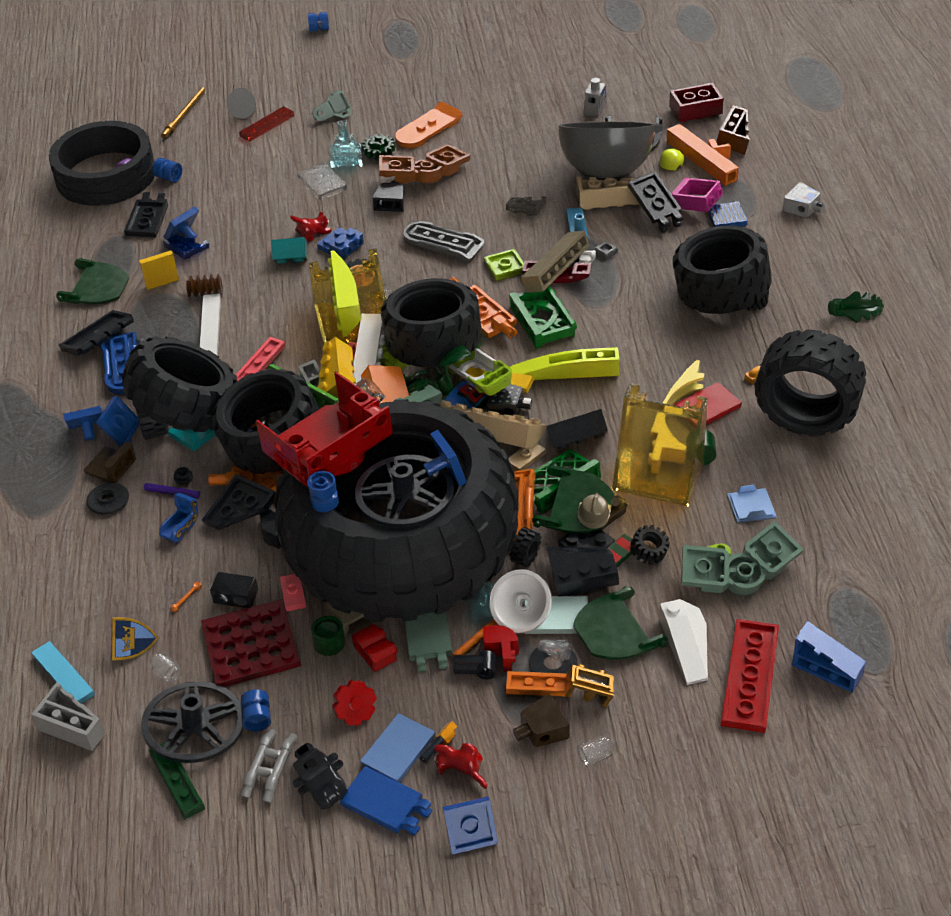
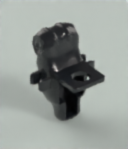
(319, 776)

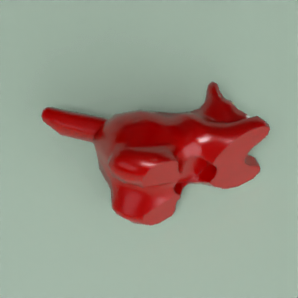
(309, 227)
(465, 759)

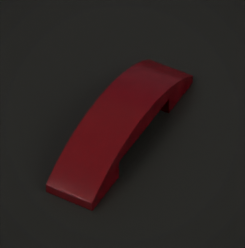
(579, 272)

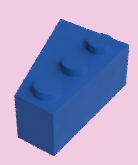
(827, 658)

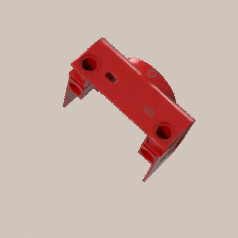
(345, 427)

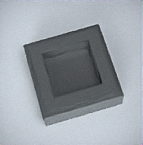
(606, 250)

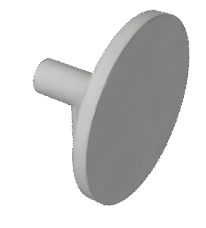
(241, 103)

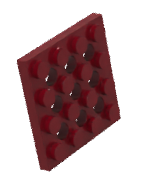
(242, 653)

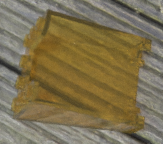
(369, 289)
(660, 448)

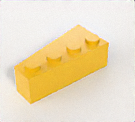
(336, 357)

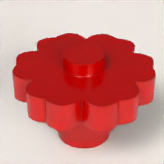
(354, 702)

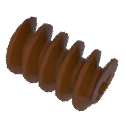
(204, 285)

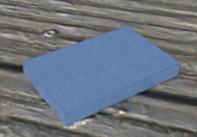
(398, 748)

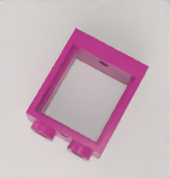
(709, 188)

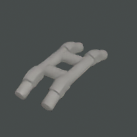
(272, 774)

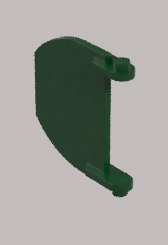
(97, 284)
(572, 489)
(611, 629)

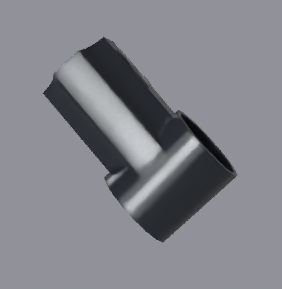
(482, 664)

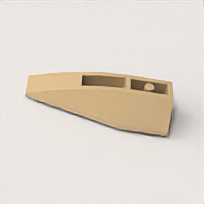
(505, 428)

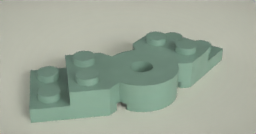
(761, 559)

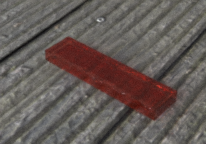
(266, 123)

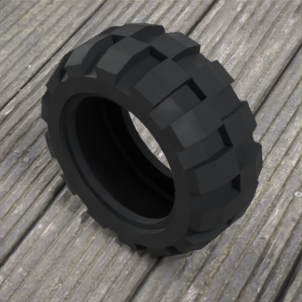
(176, 382)

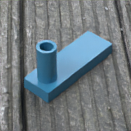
(576, 220)

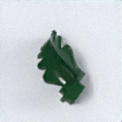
(856, 306)

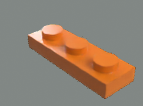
(536, 683)

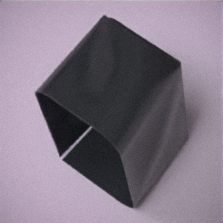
(233, 590)

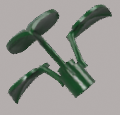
(443, 382)

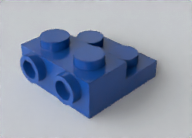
(342, 242)

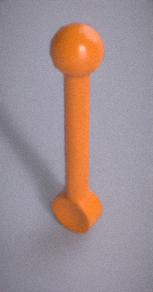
(196, 586)

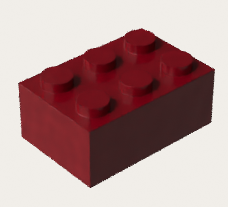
(696, 102)

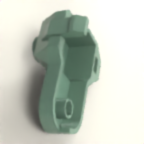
(334, 105)

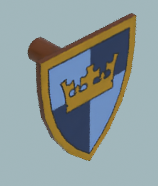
(130, 638)

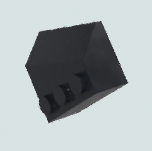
(577, 429)
(582, 569)

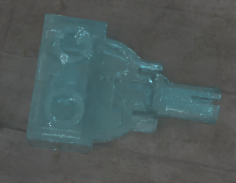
(345, 151)

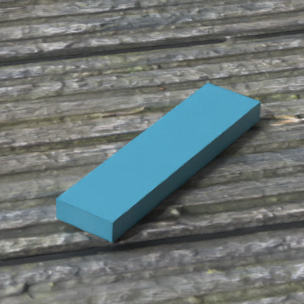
(62, 672)

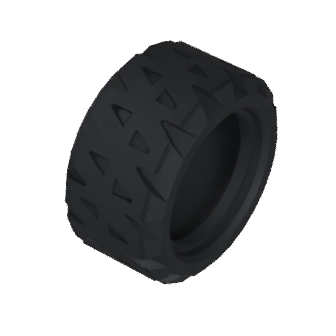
(727, 289)
(429, 320)
(816, 354)
(250, 401)

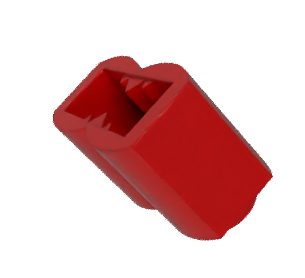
(374, 647)

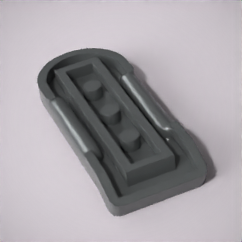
(443, 240)

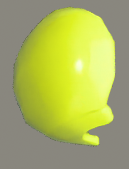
(671, 159)

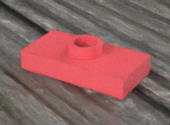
(292, 592)

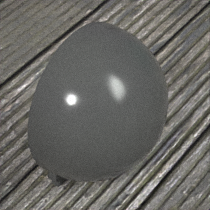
(607, 147)

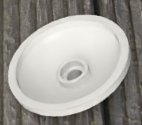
(509, 594)

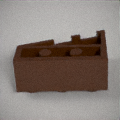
(735, 130)

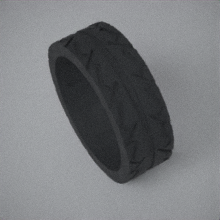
(105, 186)

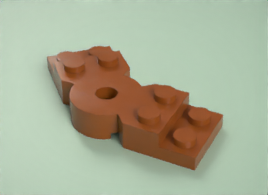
(438, 163)

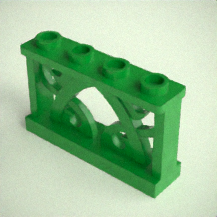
(540, 334)

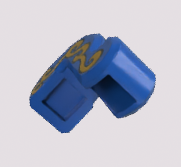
(181, 519)

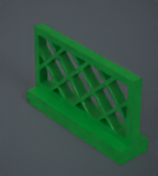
(546, 495)

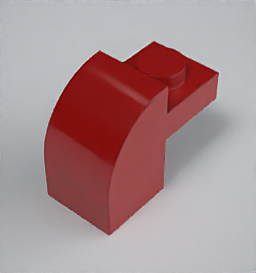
(502, 642)

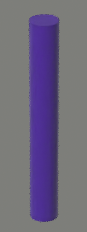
(171, 490)

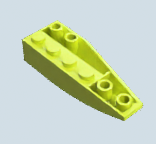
(344, 295)
(572, 364)

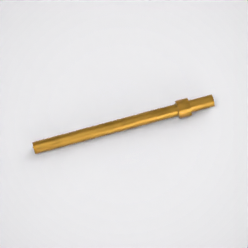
(170, 127)

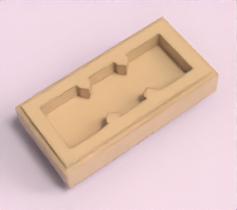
(526, 457)

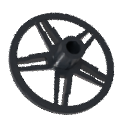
(401, 489)
(192, 719)

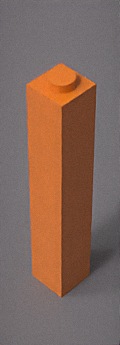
(702, 154)

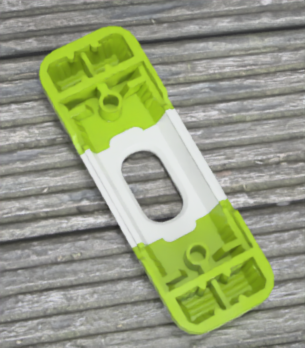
(496, 374)

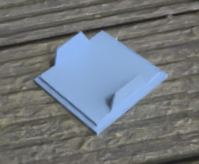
(751, 504)

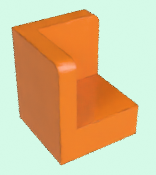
(724, 150)

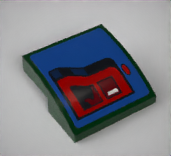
(467, 394)

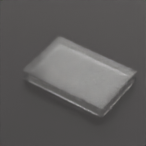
(322, 181)

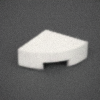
(587, 257)

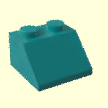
(289, 249)

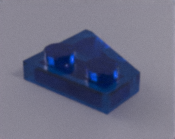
(184, 246)

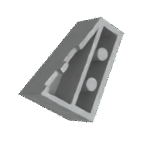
(67, 719)

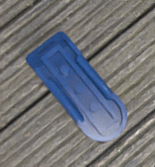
(115, 356)

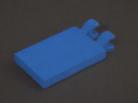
(385, 801)

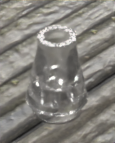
(558, 649)

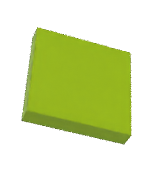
(504, 264)

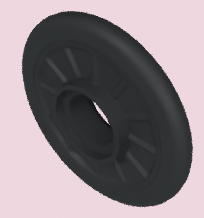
(119, 498)

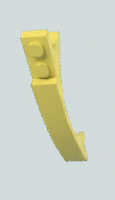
(686, 384)

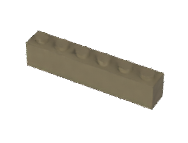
(555, 261)

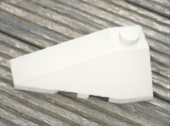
(687, 638)

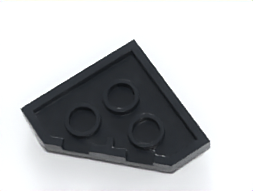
(239, 502)

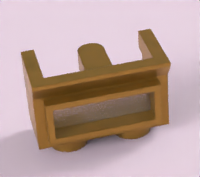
(591, 682)

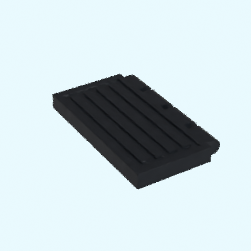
(96, 332)

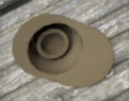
(594, 511)

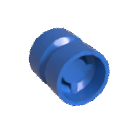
(313, 20)
(167, 169)
(323, 491)
(255, 710)

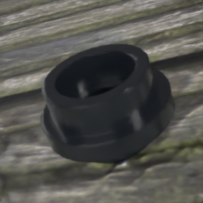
(182, 475)

